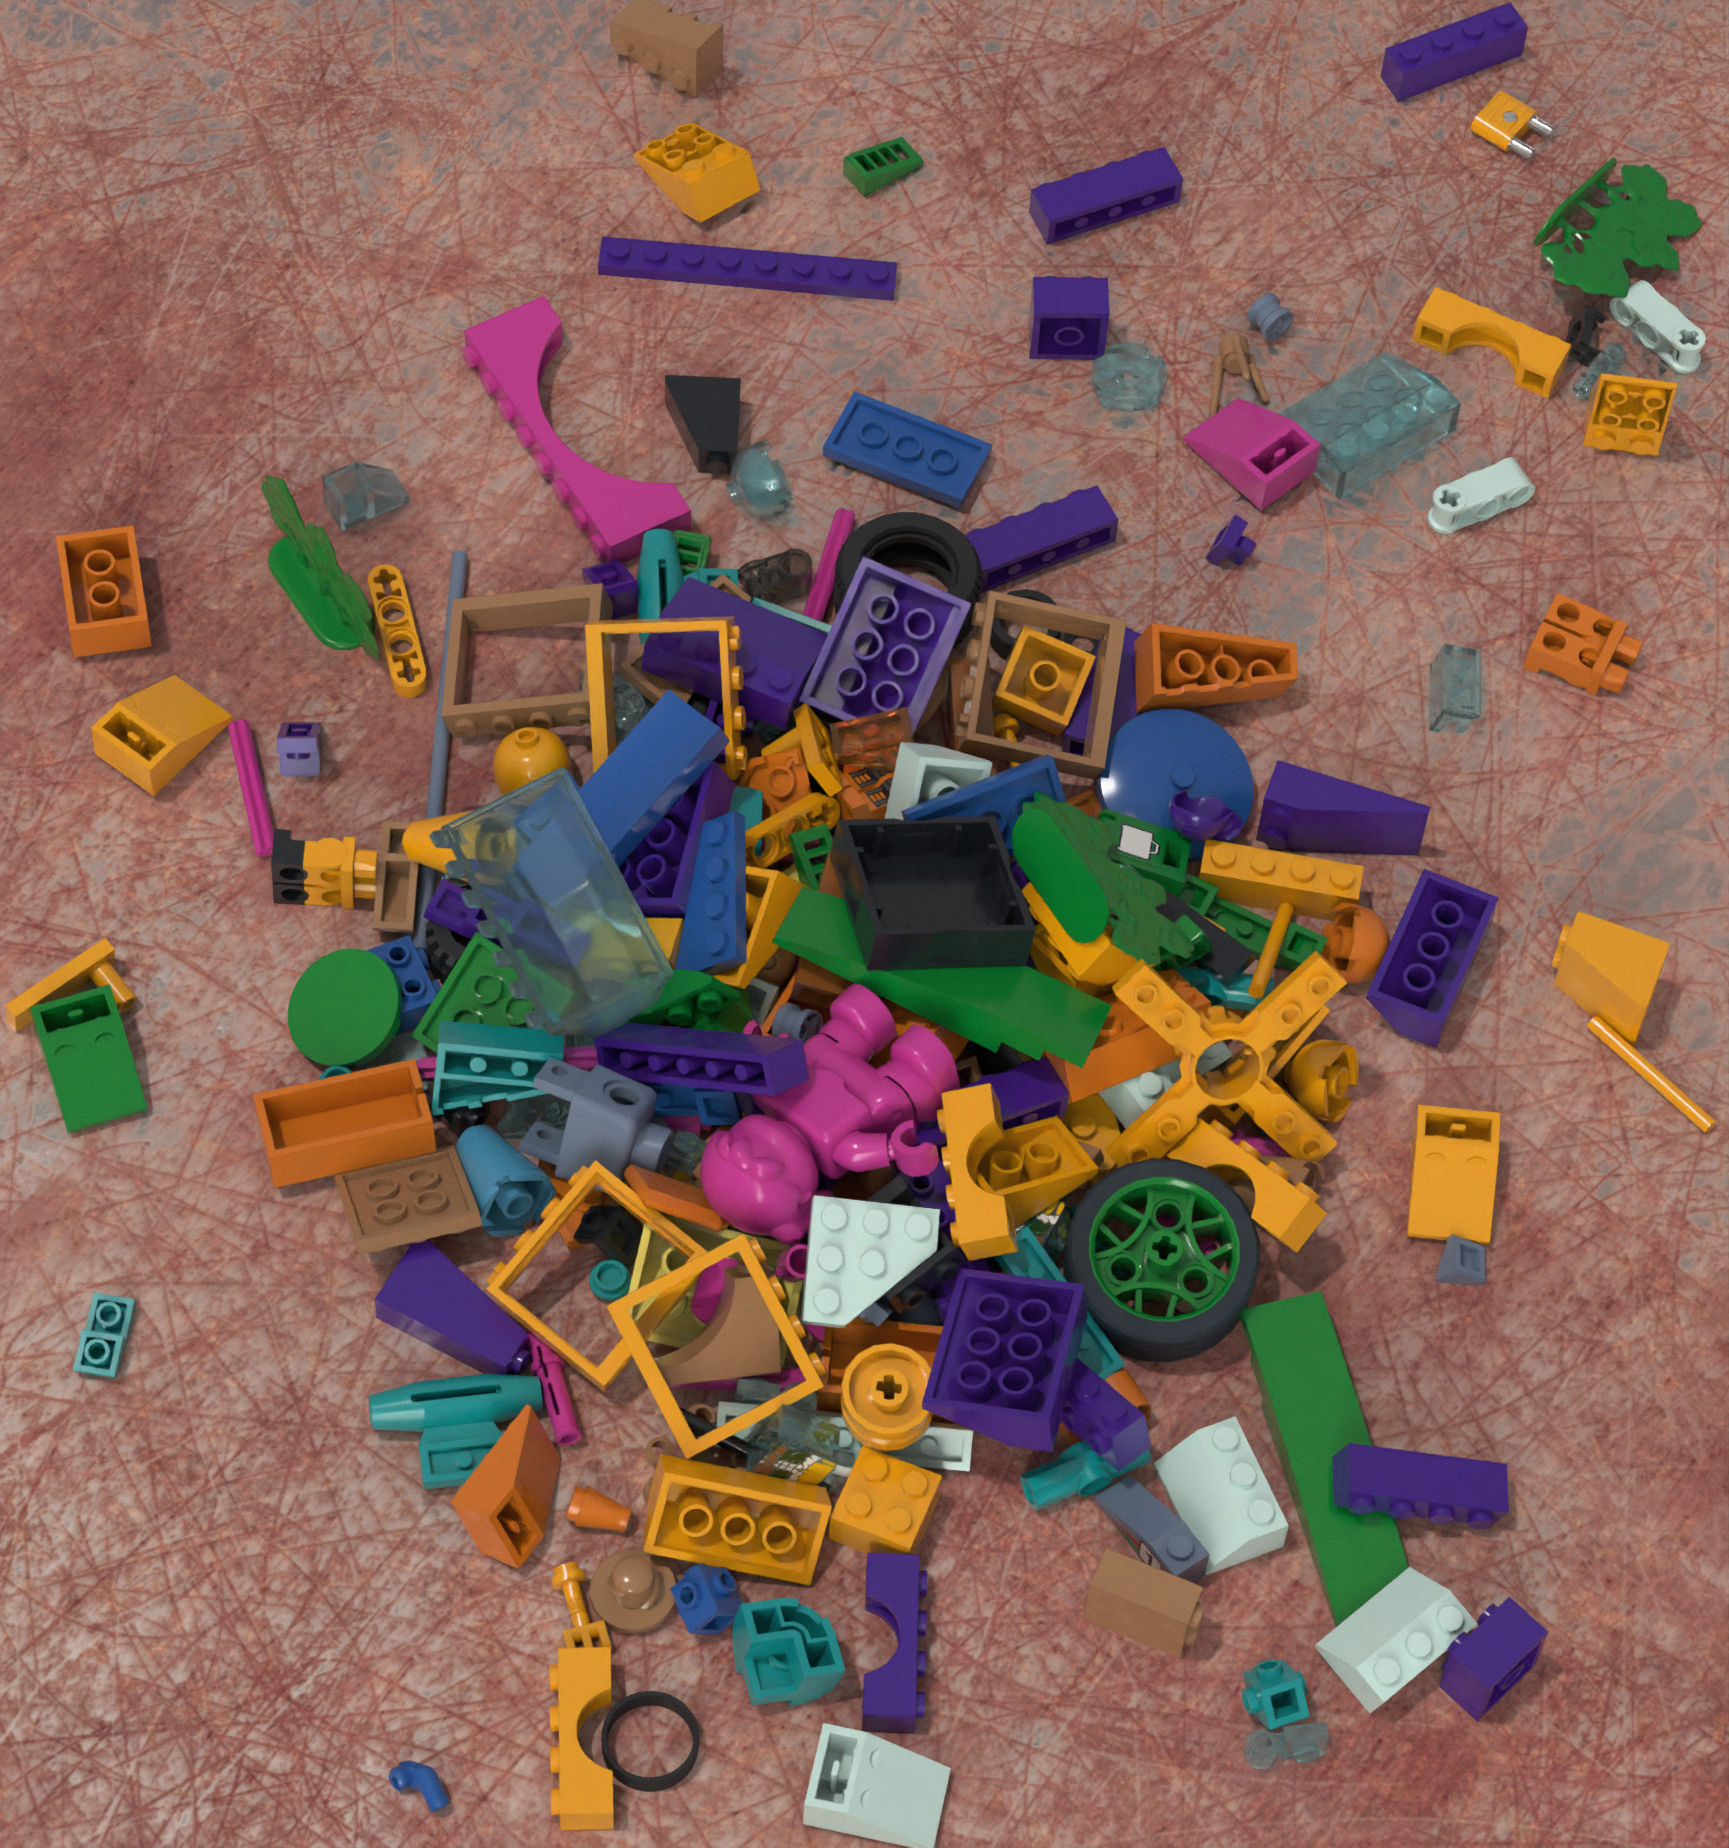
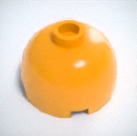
(528, 756)
(1322, 1077)

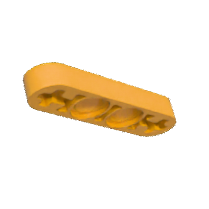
(397, 630)
(774, 827)

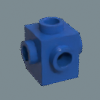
(707, 1599)

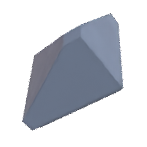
(1462, 1262)

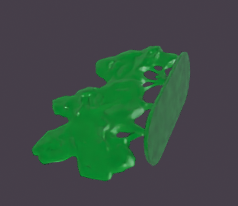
(1622, 230)
(313, 580)
(1081, 885)

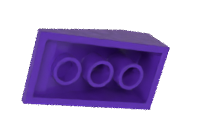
(1336, 816)

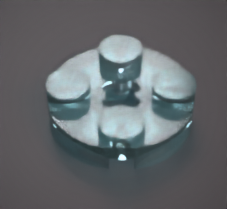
(1124, 394)

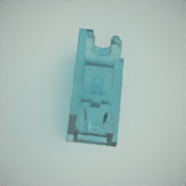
(1455, 688)

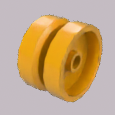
(883, 1372)

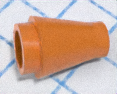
(595, 1510)

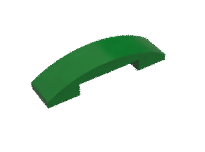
(1249, 927)

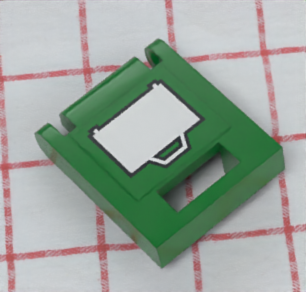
(1147, 848)

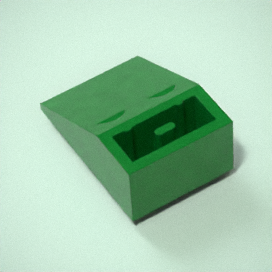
(88, 1058)

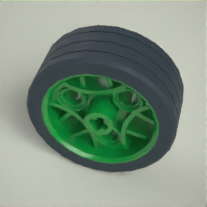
(1163, 1258)

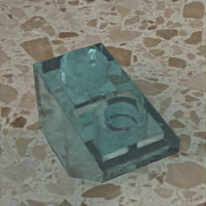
(361, 493)

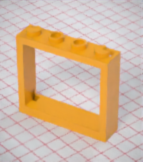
(601, 681)
(554, 1217)
(789, 1327)

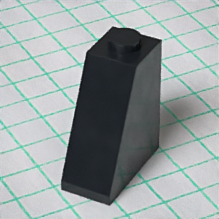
(706, 418)

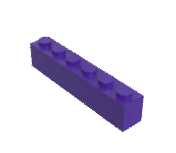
(703, 1058)

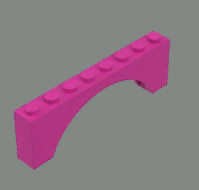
(612, 510)

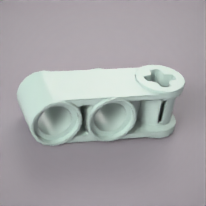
(1660, 326)
(1479, 496)

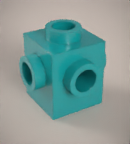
(1275, 1693)

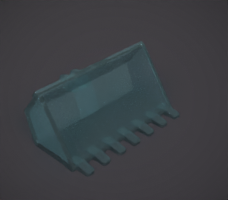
(556, 908)

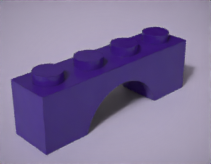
(891, 1691)

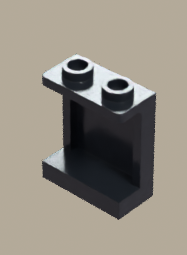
(937, 1269)

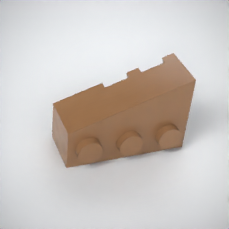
(669, 44)

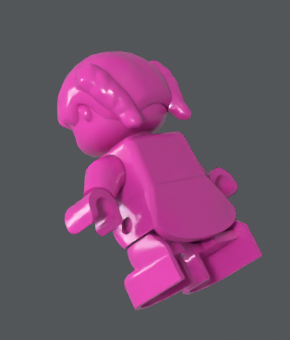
(835, 1122)

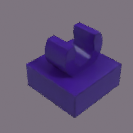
(1231, 544)

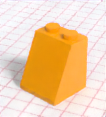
(1609, 971)

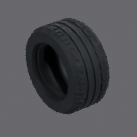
(918, 542)

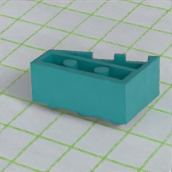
(489, 1063)

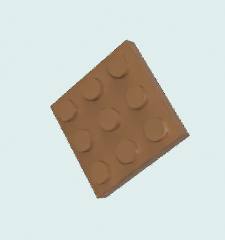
(407, 1200)

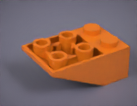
(511, 1492)

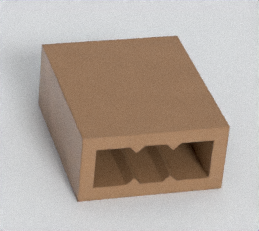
(1145, 1603)

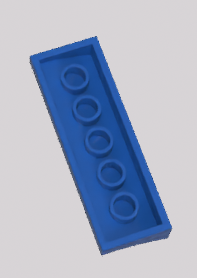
(650, 772)

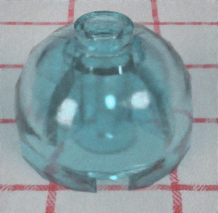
(759, 482)

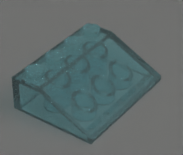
(1374, 420)

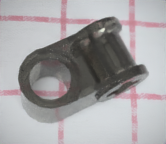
(775, 577)

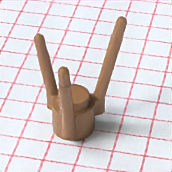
(1236, 359)

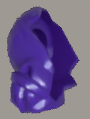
(1203, 818)

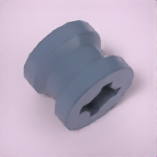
(1270, 316)
(796, 1022)

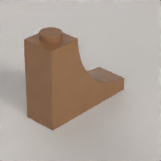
(735, 1341)

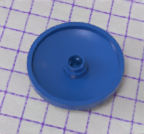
(1168, 754)

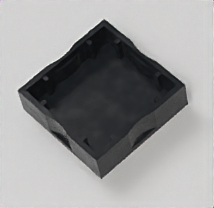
(931, 893)

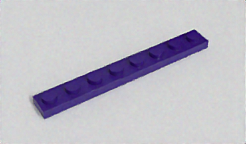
(747, 268)

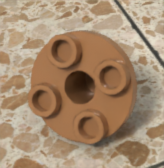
(632, 1591)

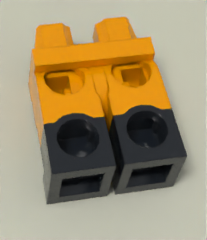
(321, 871)

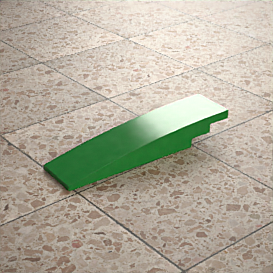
(976, 1002)
(1310, 1419)

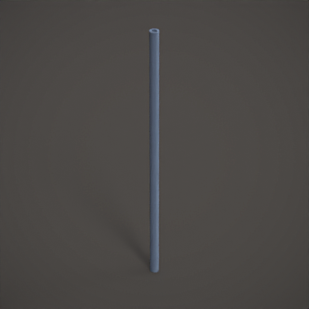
(439, 753)

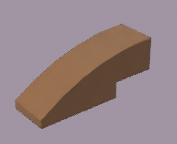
(395, 883)

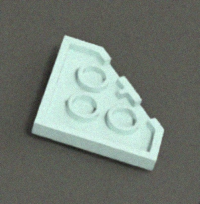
(860, 1254)

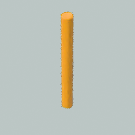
(1271, 950)
(1651, 1074)

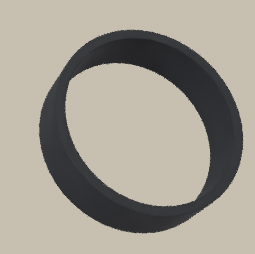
(649, 1698)

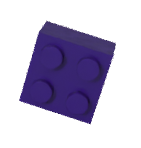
(1068, 317)
(1492, 1657)

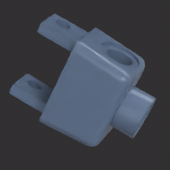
(605, 1123)

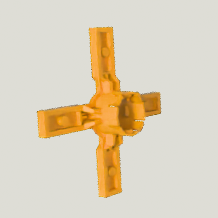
(1247, 1077)

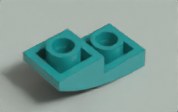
(105, 1335)

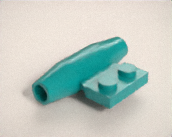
(662, 575)
(455, 1419)

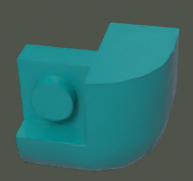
(785, 1652)

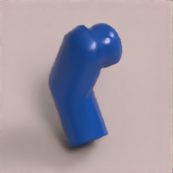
(420, 1778)

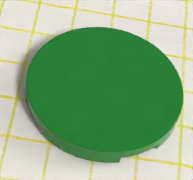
(345, 1008)

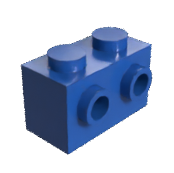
(412, 968)

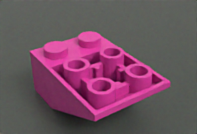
(1256, 450)

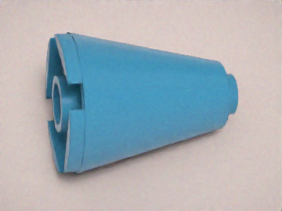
(503, 1181)

